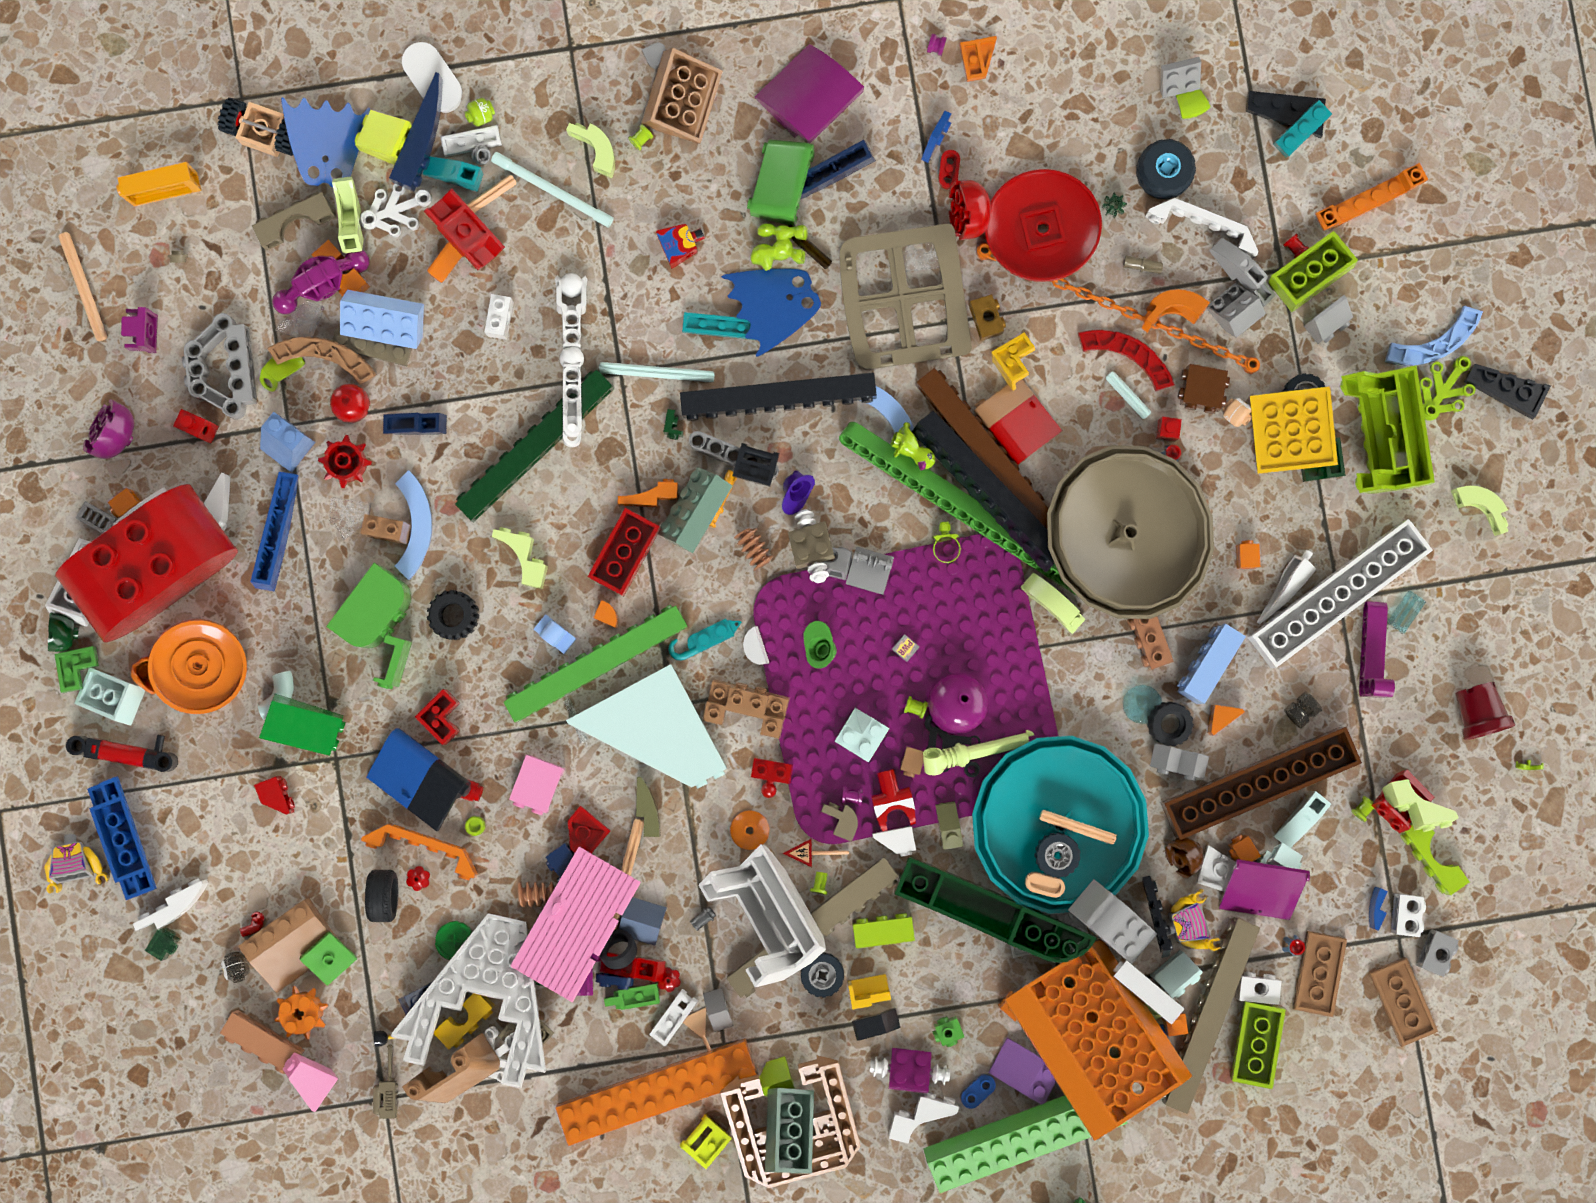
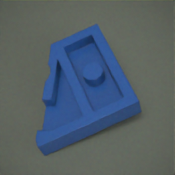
(937, 135)

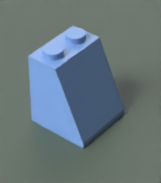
(284, 442)

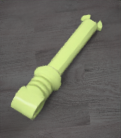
(937, 760)

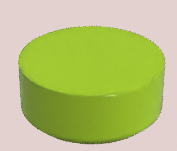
(475, 826)

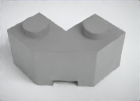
(1179, 761)

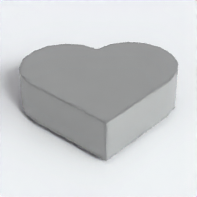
(654, 54)

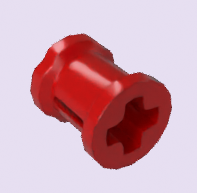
(1295, 245)

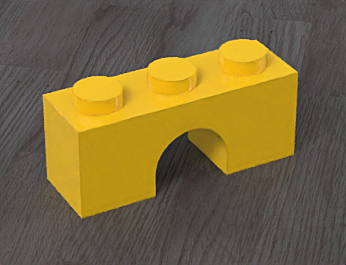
(451, 1032)

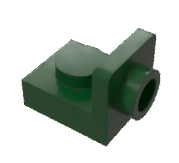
(670, 422)

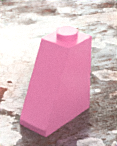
(310, 1079)

